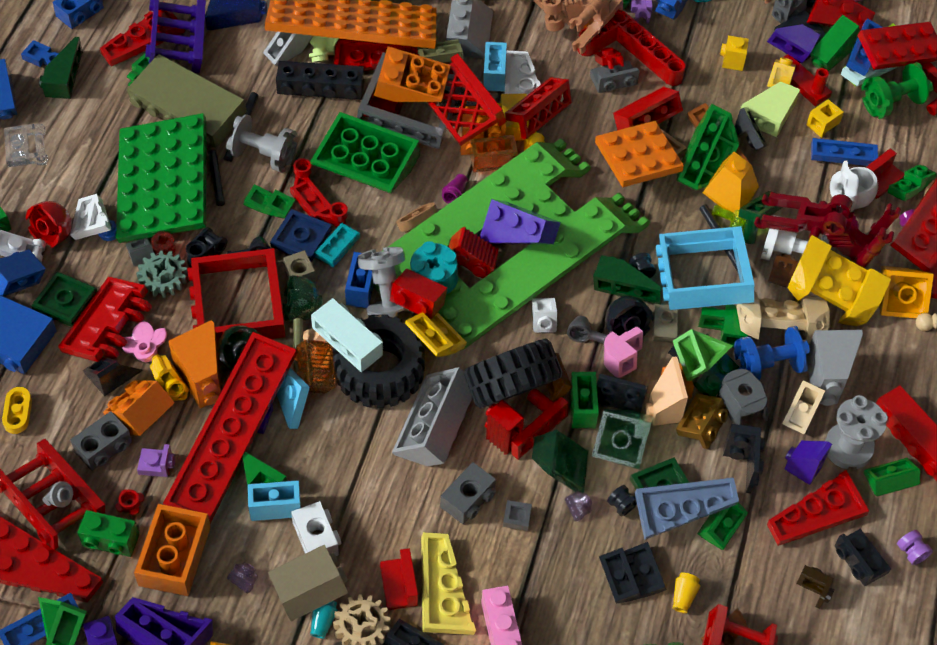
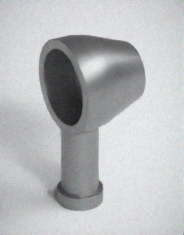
(580, 331)

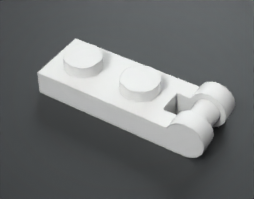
(14, 243)

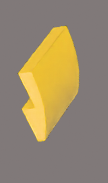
(436, 334)

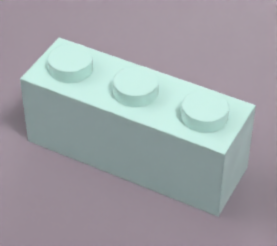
(347, 334)

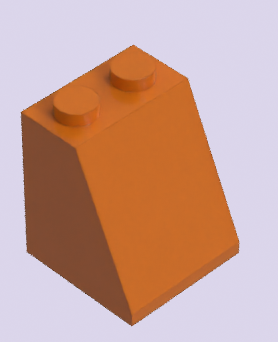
(198, 362)

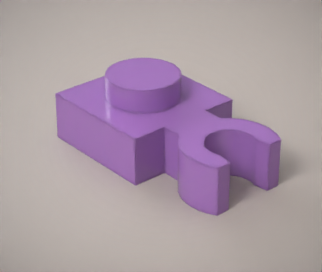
(642, 9)

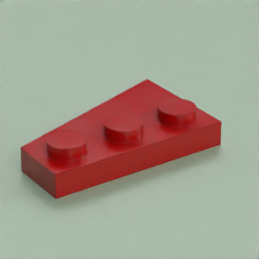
(829, 11)

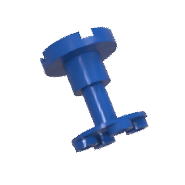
(761, 357)

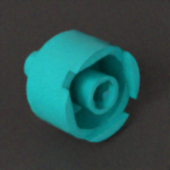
(436, 263)

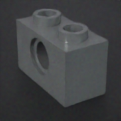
(473, 481)

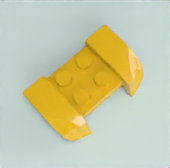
(838, 282)

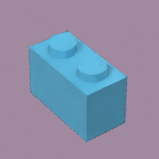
(273, 500)

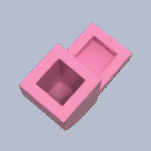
(621, 351)

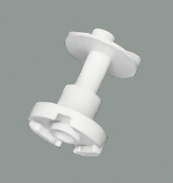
(784, 242)

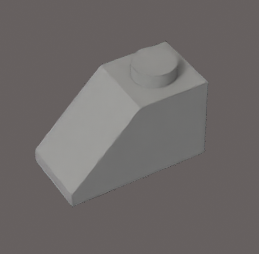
(286, 46)

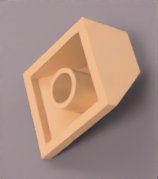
(668, 397)

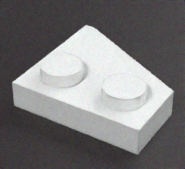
(90, 218)

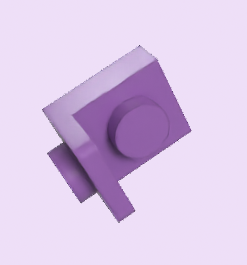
(156, 462)

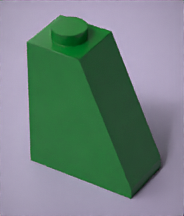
(835, 44)

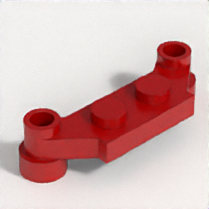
(312, 199)

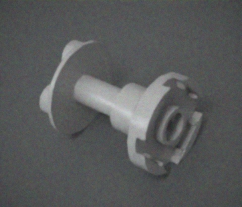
(279, 148)
(384, 274)
(853, 437)

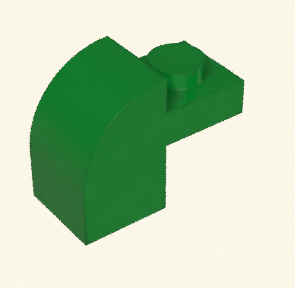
(722, 320)

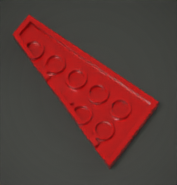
(37, 566)

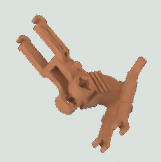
(578, 14)

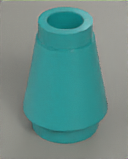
(322, 619)

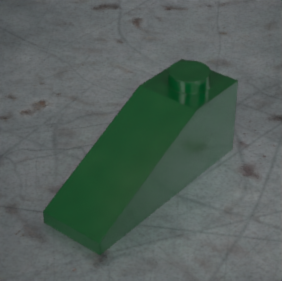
(62, 71)
(622, 279)

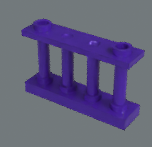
(195, 26)

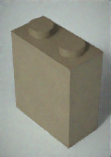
(309, 582)

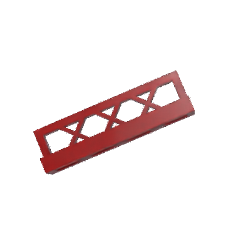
(537, 101)

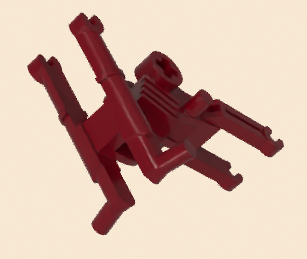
(834, 222)

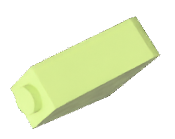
(773, 107)

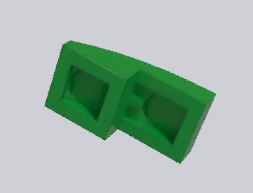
(269, 203)

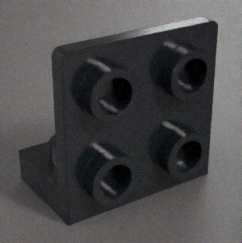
(620, 393)
(746, 443)

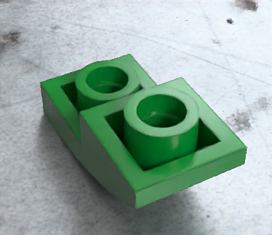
(913, 183)

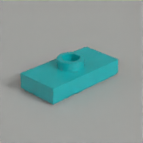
(337, 245)

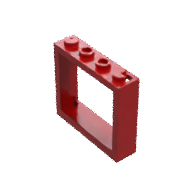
(237, 261)

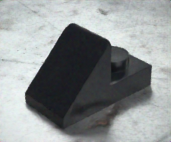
(746, 124)

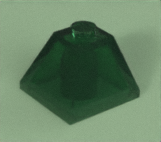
(622, 437)
(561, 459)

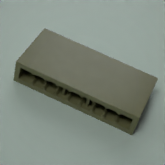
(176, 92)

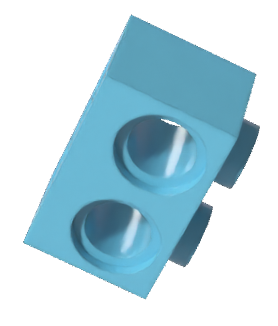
(495, 66)

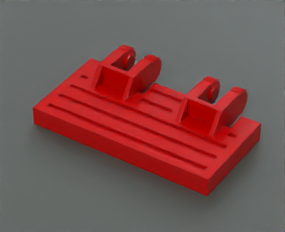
(106, 314)

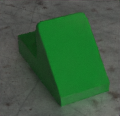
(259, 472)

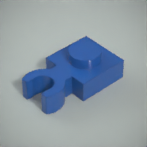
(38, 54)

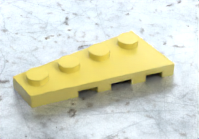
(442, 592)

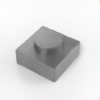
(517, 515)

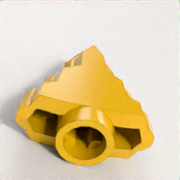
(169, 377)

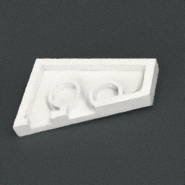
(520, 73)

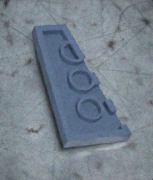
(679, 504)

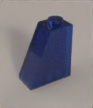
(233, 13)

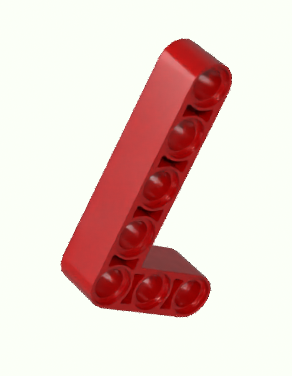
(641, 45)

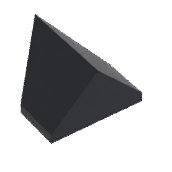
(109, 374)

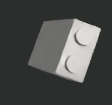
(831, 361)

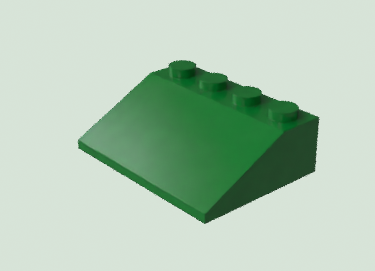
(367, 153)

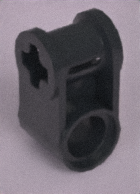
(205, 244)

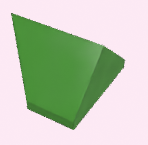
(698, 352)

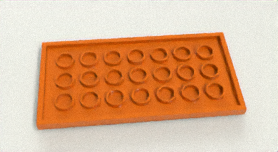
(356, 20)

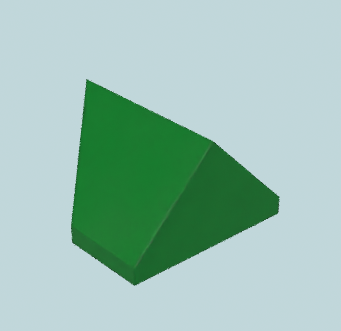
(61, 621)

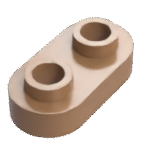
(416, 217)

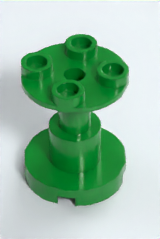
(882, 95)

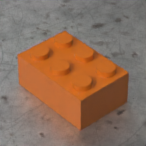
(172, 550)

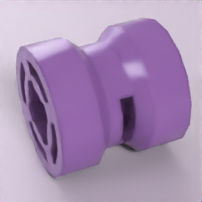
(914, 547)

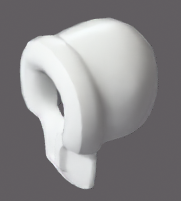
(857, 183)

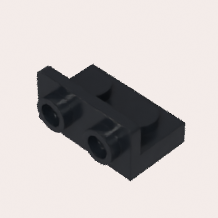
(861, 557)

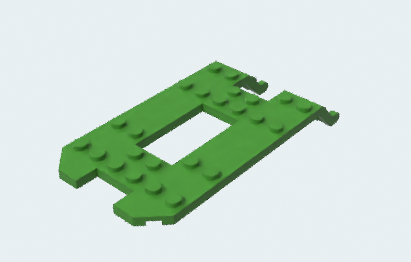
(538, 266)

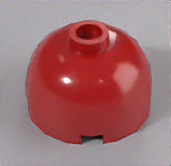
(49, 222)

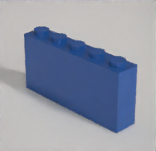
(22, 335)

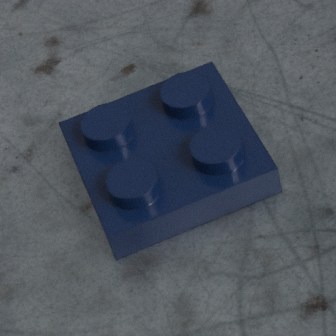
(300, 233)

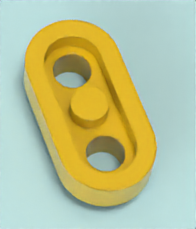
(17, 412)

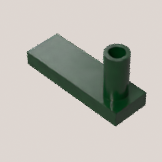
(750, 212)

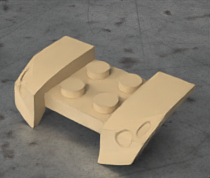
(808, 315)

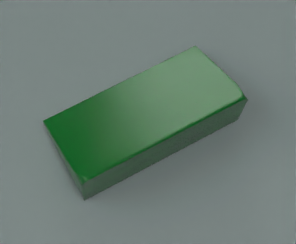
(892, 476)
(722, 525)

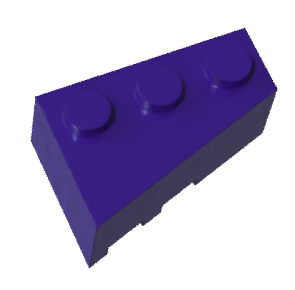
(516, 225)

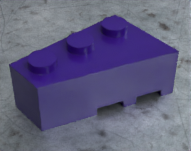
(154, 625)

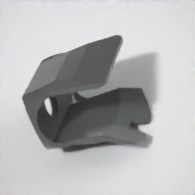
(740, 405)

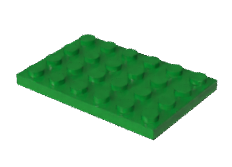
(161, 178)

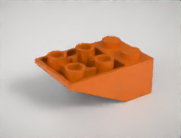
(411, 78)

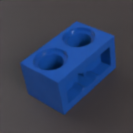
(76, 11)

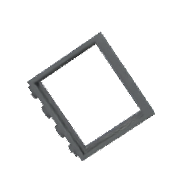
(401, 124)

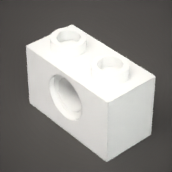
(311, 519)

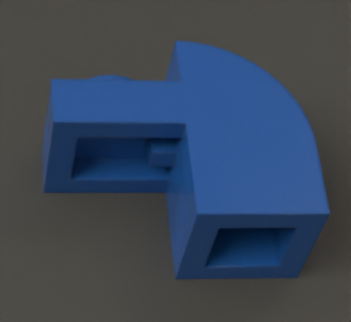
(670, 8)

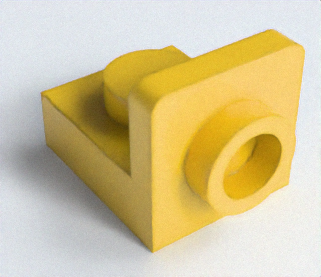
(781, 71)

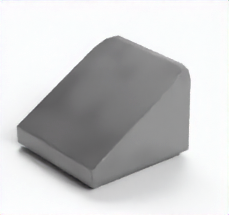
(138, 250)

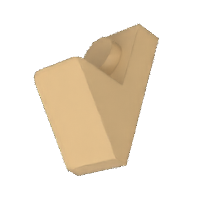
(803, 407)

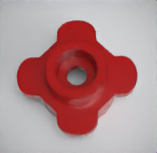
(126, 496)

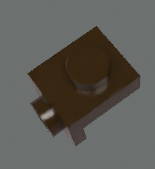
(817, 582)

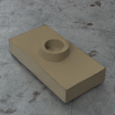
(665, 322)

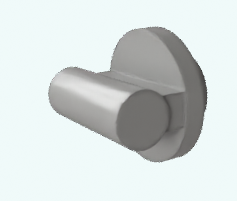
(60, 495)

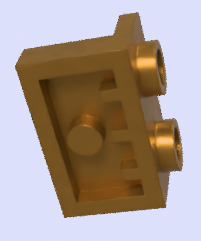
(703, 419)

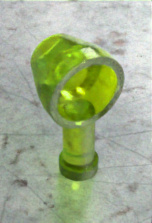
(735, 221)

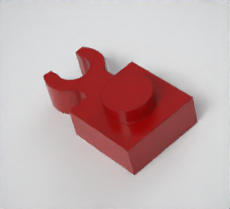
(609, 57)

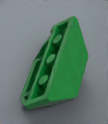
(708, 148)

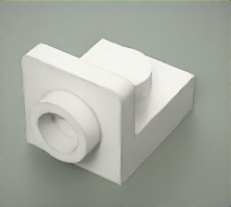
(544, 315)

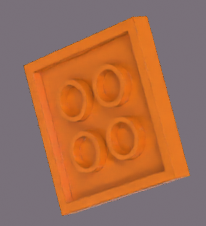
(639, 153)

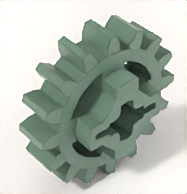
(162, 273)

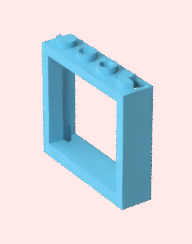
(702, 242)

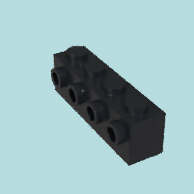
(315, 80)

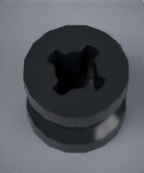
(642, 263)
(622, 500)

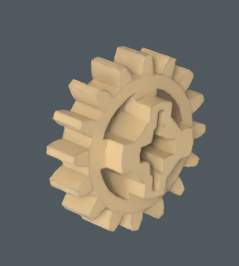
(352, 617)

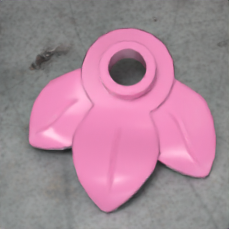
(144, 341)

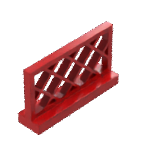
(478, 94)

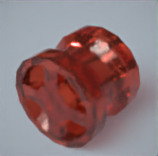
(163, 238)

